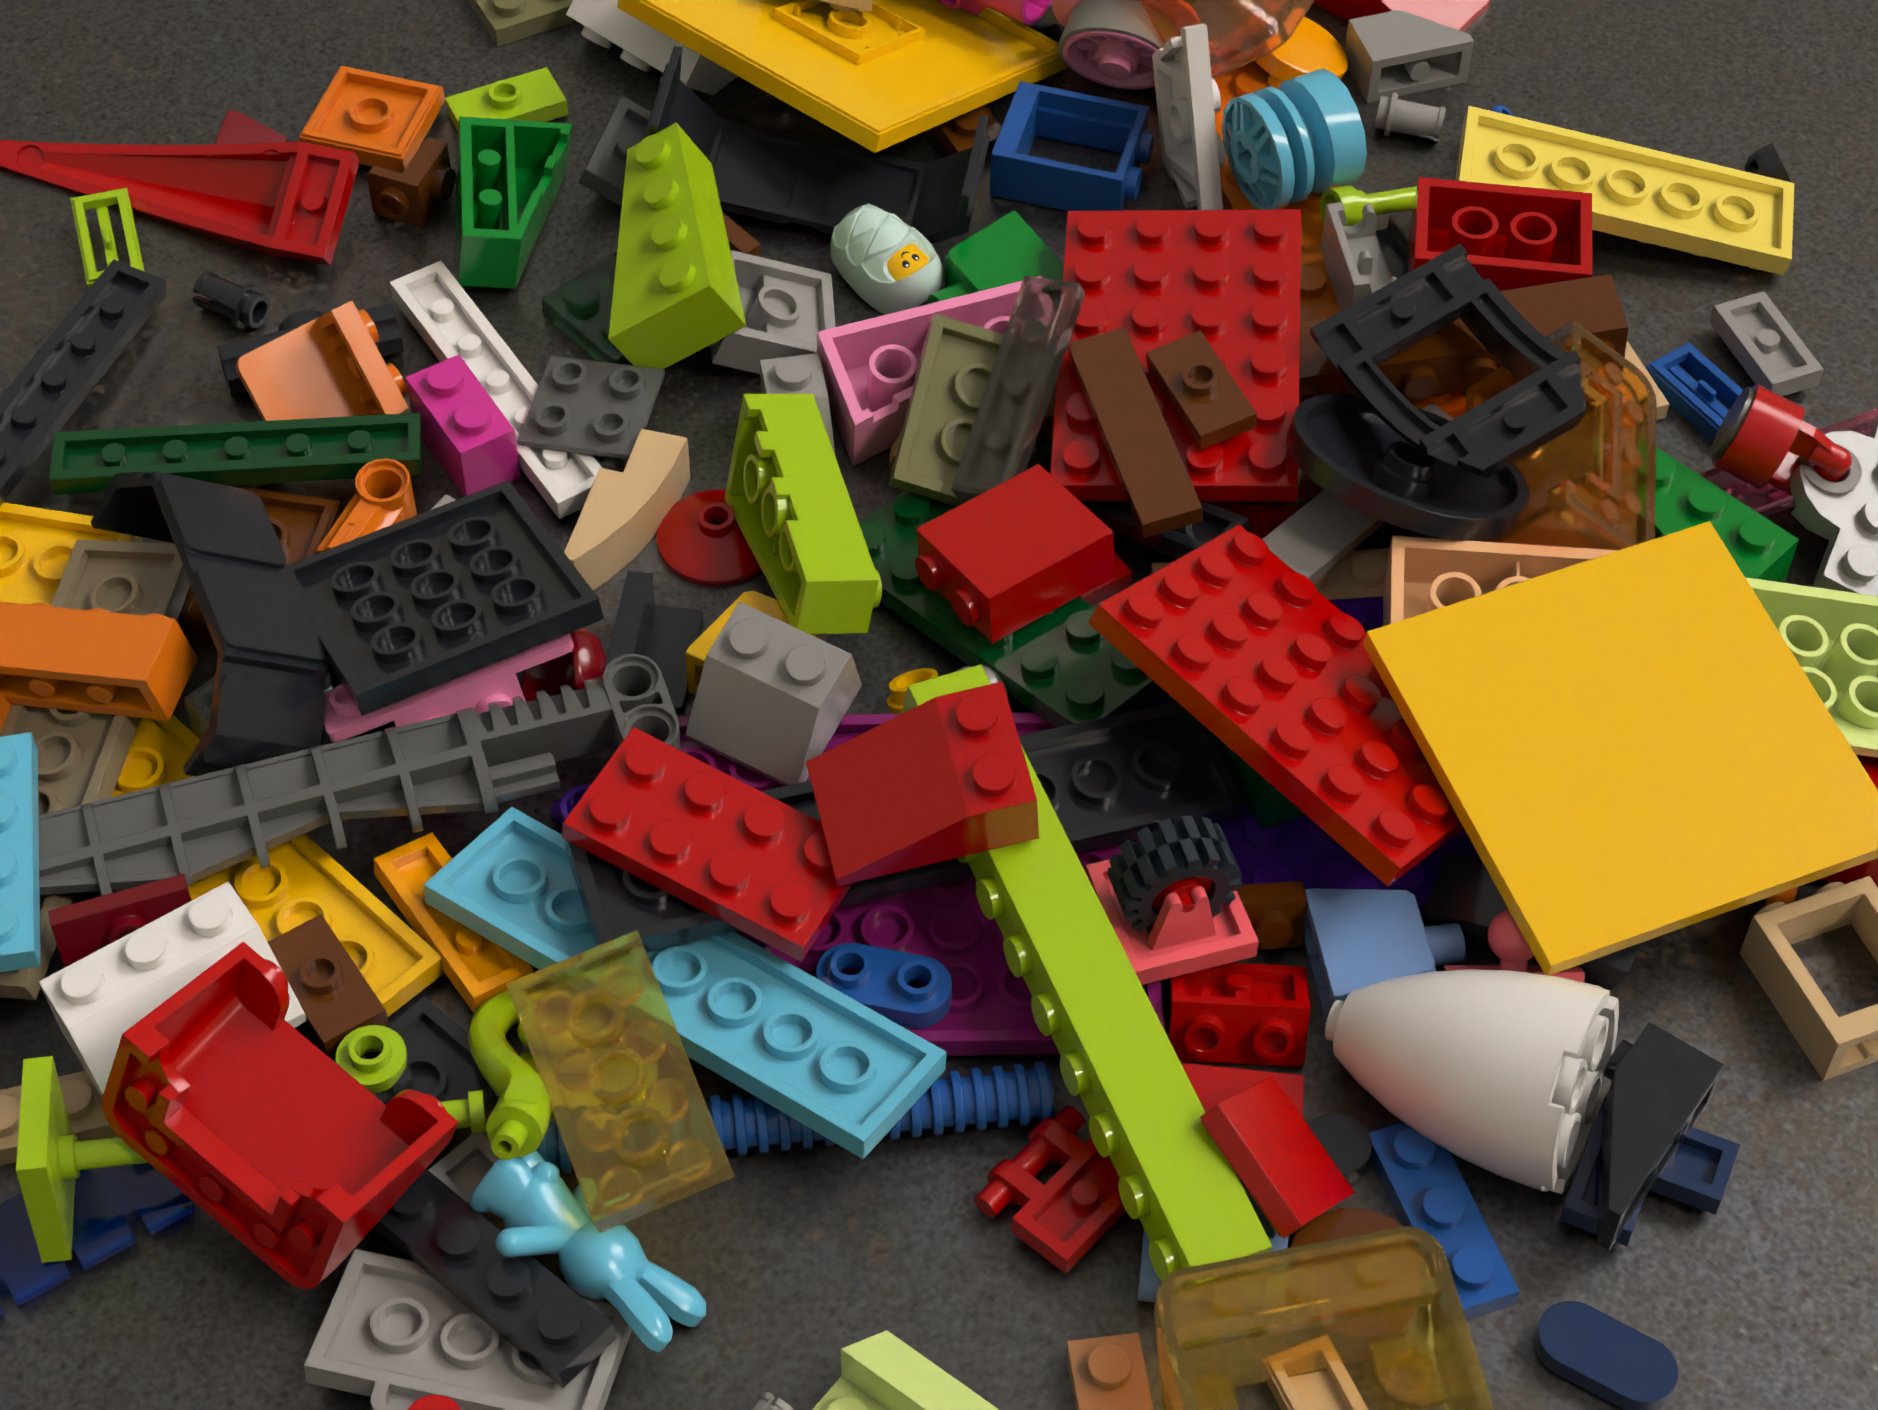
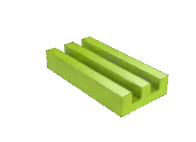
(101, 202)

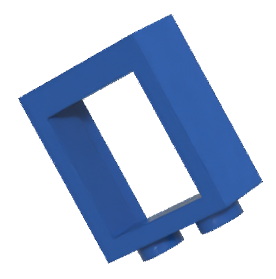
(1076, 120)

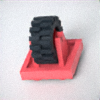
(1175, 900)

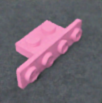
(475, 690)

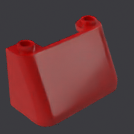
(266, 1121)

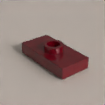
(104, 919)

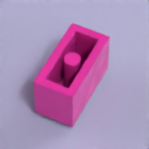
(463, 426)

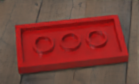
(710, 842)

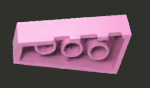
(875, 362)

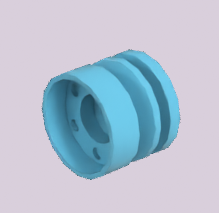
(1294, 139)

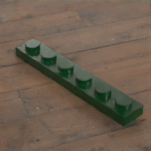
(237, 451)

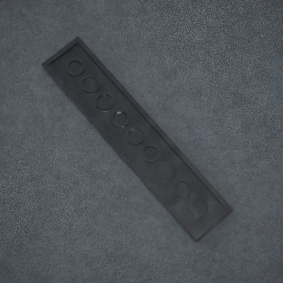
(1098, 774)

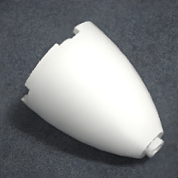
(1485, 1063)

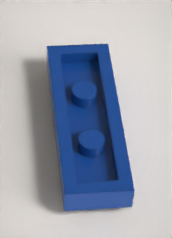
(1434, 1197)

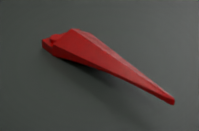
(253, 195)

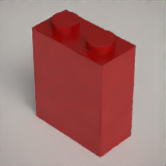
(1014, 553)

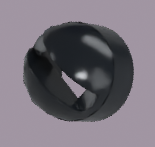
(1767, 163)

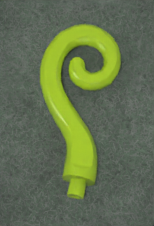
(523, 1104)

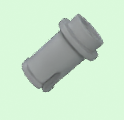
(1409, 118)

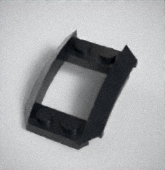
(1423, 302)

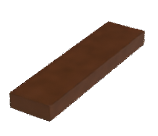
(1134, 433)

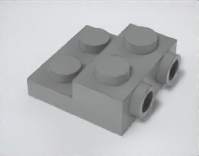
(781, 310)

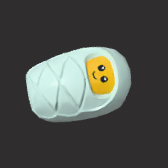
(885, 259)

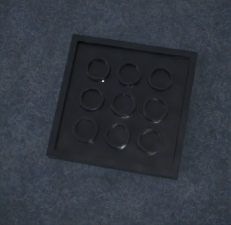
(441, 596)

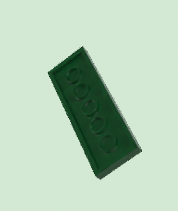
(1049, 665)

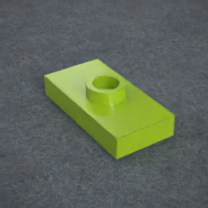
(522, 97)

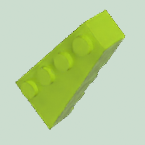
(800, 516)

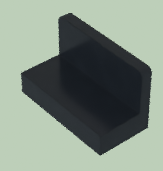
(655, 632)

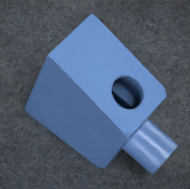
(1370, 938)

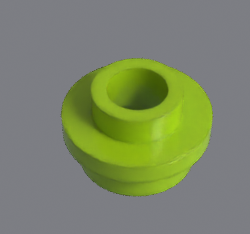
(375, 1073)

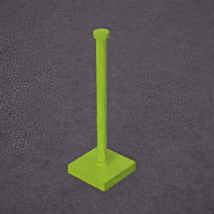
(52, 1155)

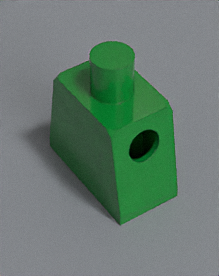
(996, 258)

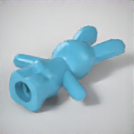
(608, 1265)

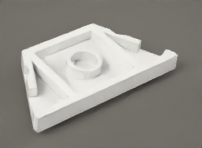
(1186, 117)

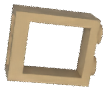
(1829, 1041)

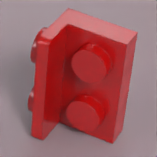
(1241, 1014)

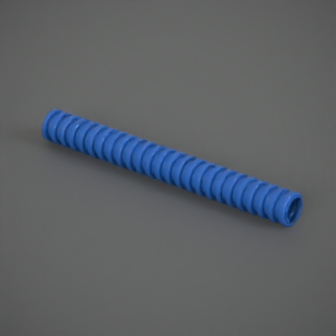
(946, 1103)

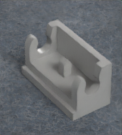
(1353, 255)

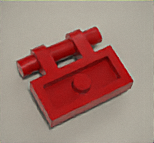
(1072, 1207)

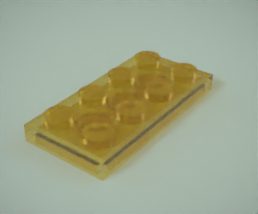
(619, 1082)

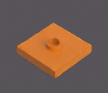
(374, 117)

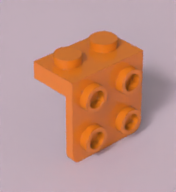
(323, 371)

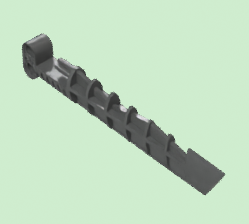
(406, 770)

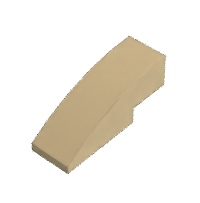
(628, 506)

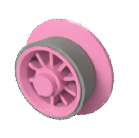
(1108, 41)

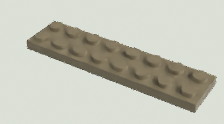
(86, 750)

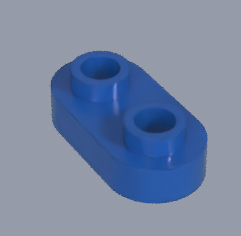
(885, 981)

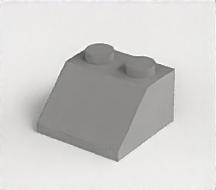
(771, 695)

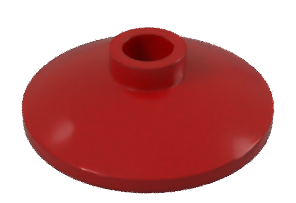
(705, 542)

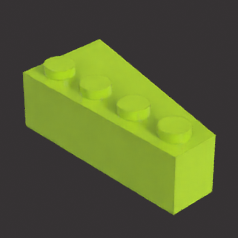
(673, 256)

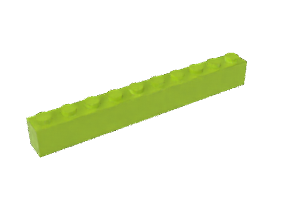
(1109, 1038)

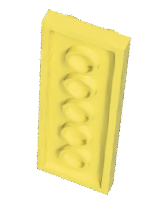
(1638, 189)

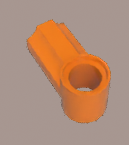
(381, 500)

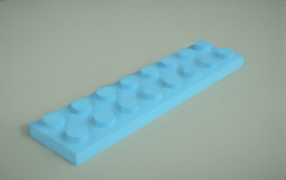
(729, 998)

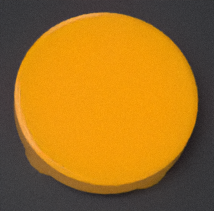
(1304, 52)

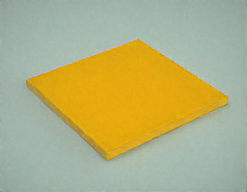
(862, 71)
(1629, 745)

